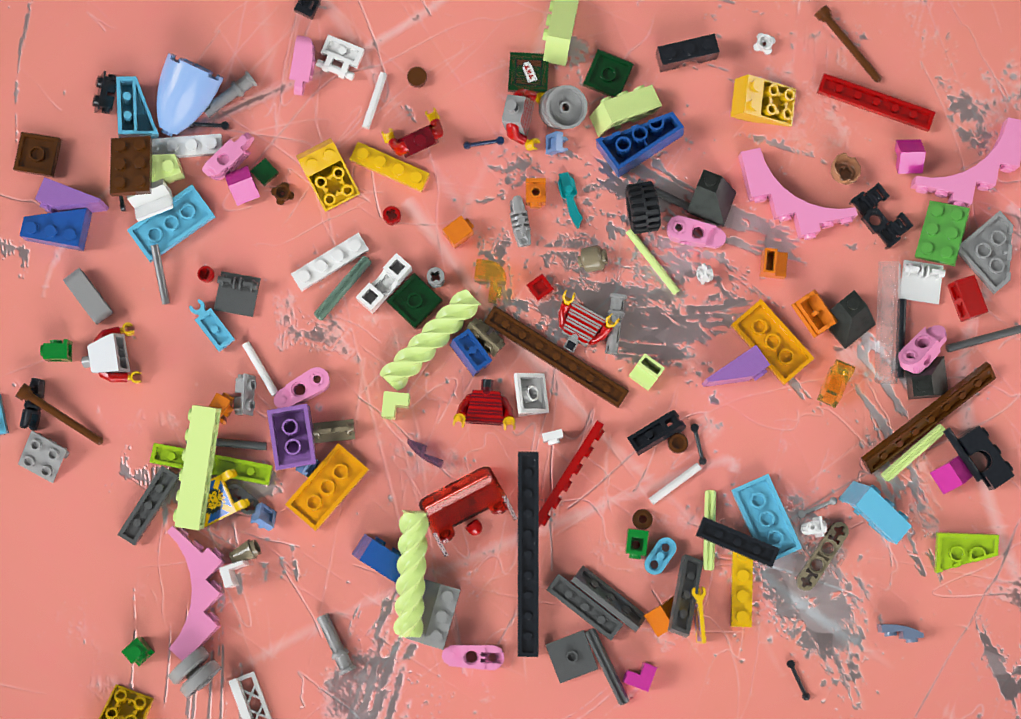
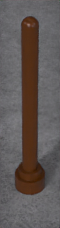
(825, 16)
(27, 394)

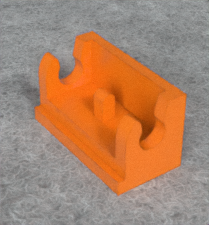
(814, 313)

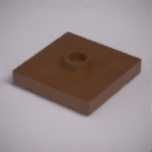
(37, 154)

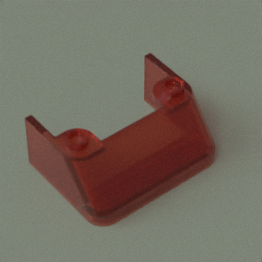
(462, 501)

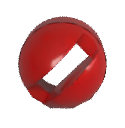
(203, 273)
(474, 527)

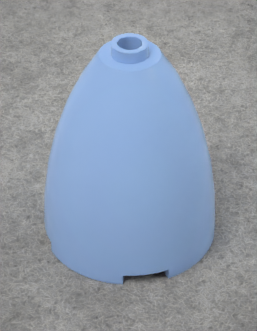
(183, 93)

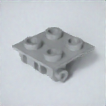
(42, 456)

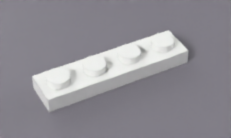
(188, 145)
(330, 262)

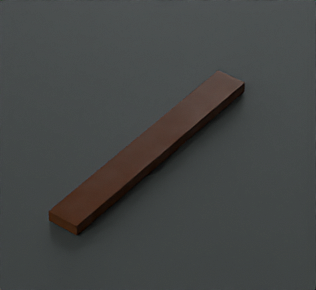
(556, 357)
(928, 417)

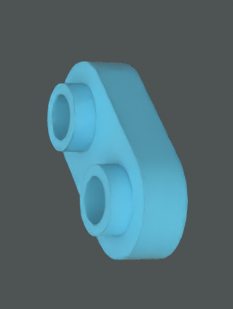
(660, 556)

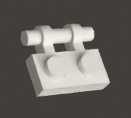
(343, 52)

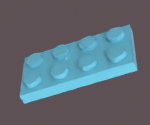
(173, 225)
(766, 515)

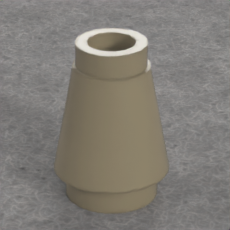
(246, 551)

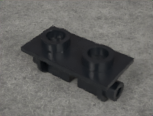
(102, 100)

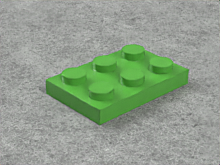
(942, 233)

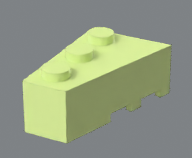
(560, 30)
(625, 108)
(166, 168)

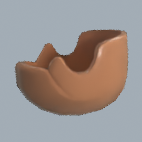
(845, 169)

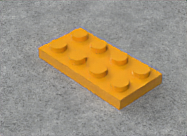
(776, 342)
(327, 487)

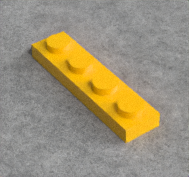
(389, 167)
(741, 591)

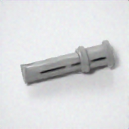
(237, 89)
(617, 308)
(340, 653)

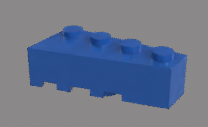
(635, 145)

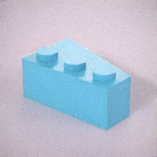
(132, 110)
(876, 511)

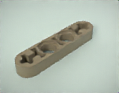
(822, 556)

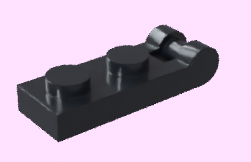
(656, 432)

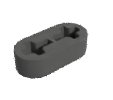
(244, 494)

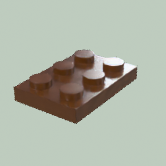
(131, 166)

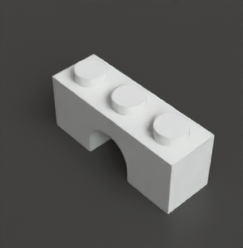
(391, 277)

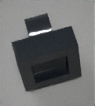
(307, 7)

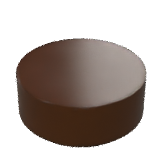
(417, 77)
(677, 443)

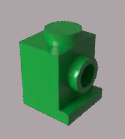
(57, 351)
(640, 536)
(138, 651)

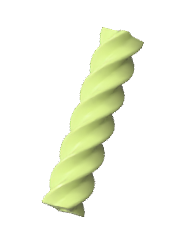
(433, 336)
(412, 569)

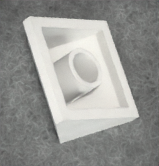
(531, 393)

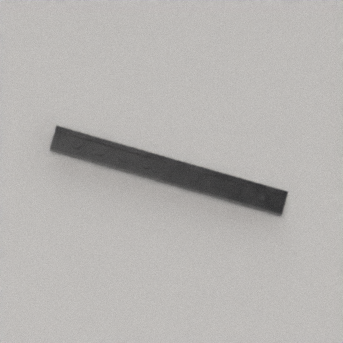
(528, 553)

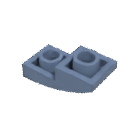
(907, 633)

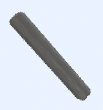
(607, 666)

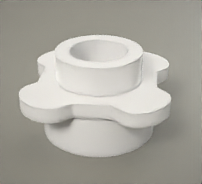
(769, 40)
(704, 273)

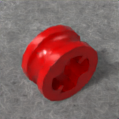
(386, 217)

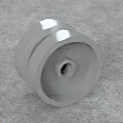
(574, 107)
(196, 674)

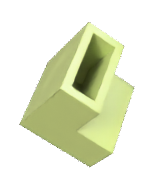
(646, 372)
(392, 401)

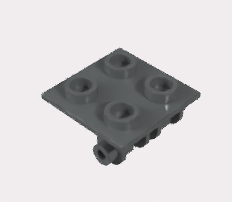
(236, 294)

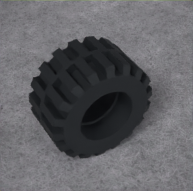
(643, 207)

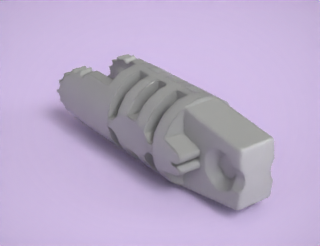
(520, 222)

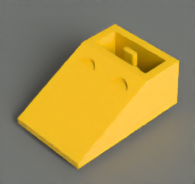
(763, 101)
(328, 174)
(126, 704)

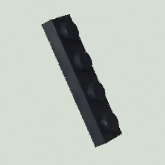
(737, 542)

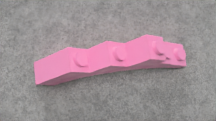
(961, 186)
(783, 204)
(202, 566)

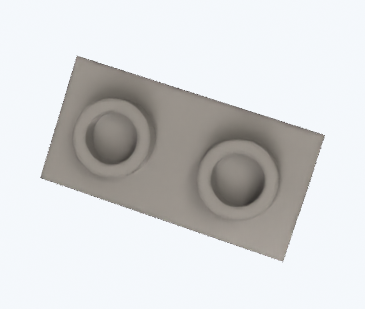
(246, 386)

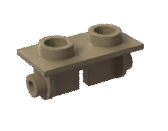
(490, 343)
(334, 431)

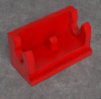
(967, 298)

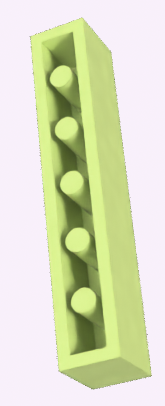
(197, 467)

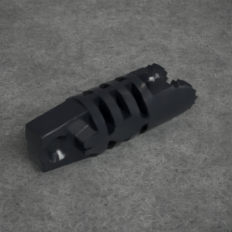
(31, 413)

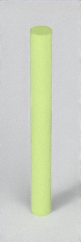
(653, 262)

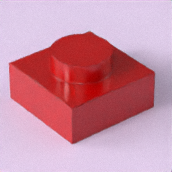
(540, 287)

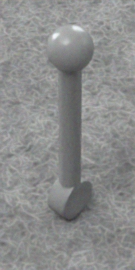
(801, 514)

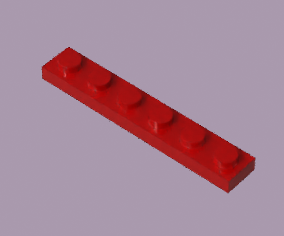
(876, 102)
(574, 467)

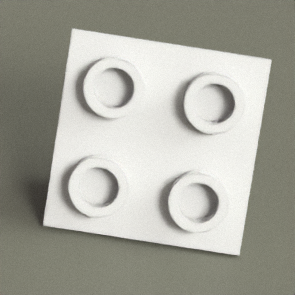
(921, 281)

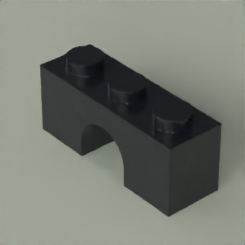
(675, 54)
(997, 470)

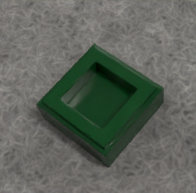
(264, 172)

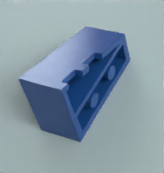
(58, 229)

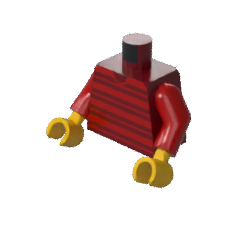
(417, 140)
(485, 407)

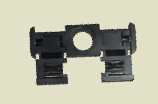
(885, 232)

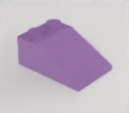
(59, 198)
(742, 369)
(292, 436)

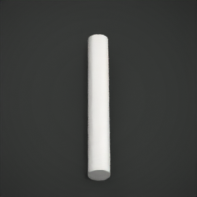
(374, 100)
(260, 368)
(675, 483)

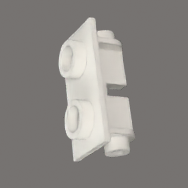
(815, 527)

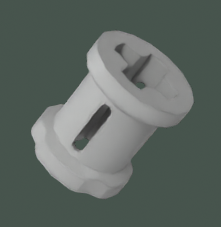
(435, 271)

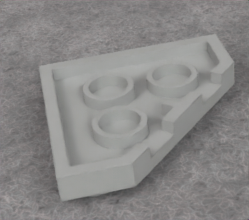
(990, 251)

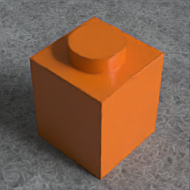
(458, 231)

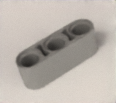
(88, 296)

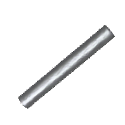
(160, 274)

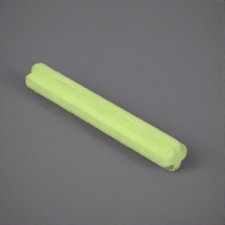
(913, 453)
(710, 513)

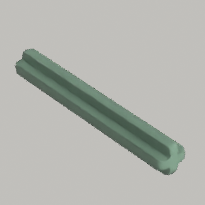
(342, 288)

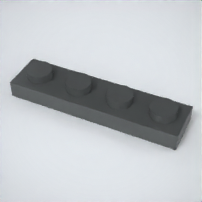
(148, 505)
(609, 598)
(684, 602)
(584, 607)

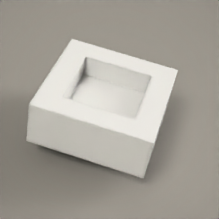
(552, 437)

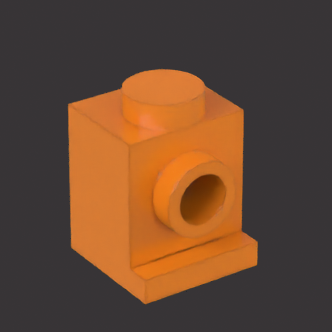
(535, 201)
(225, 402)

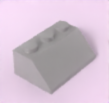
(438, 613)

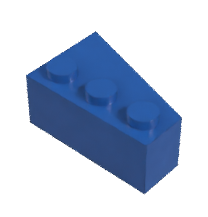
(378, 557)

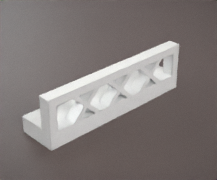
(241, 699)

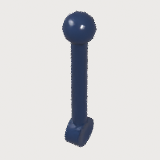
(500, 140)

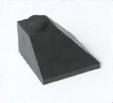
(712, 198)
(853, 319)
(929, 383)

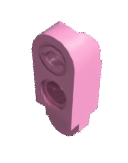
(302, 63)
(228, 157)
(711, 235)
(922, 349)
(287, 396)
(456, 656)

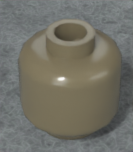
(593, 258)

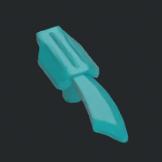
(568, 191)

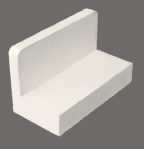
(152, 204)
(228, 573)

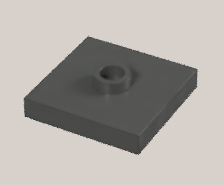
(571, 656)

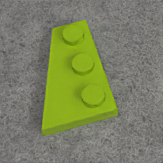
(963, 548)

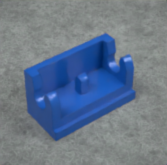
(470, 352)

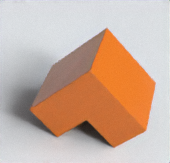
(773, 263)
(660, 616)

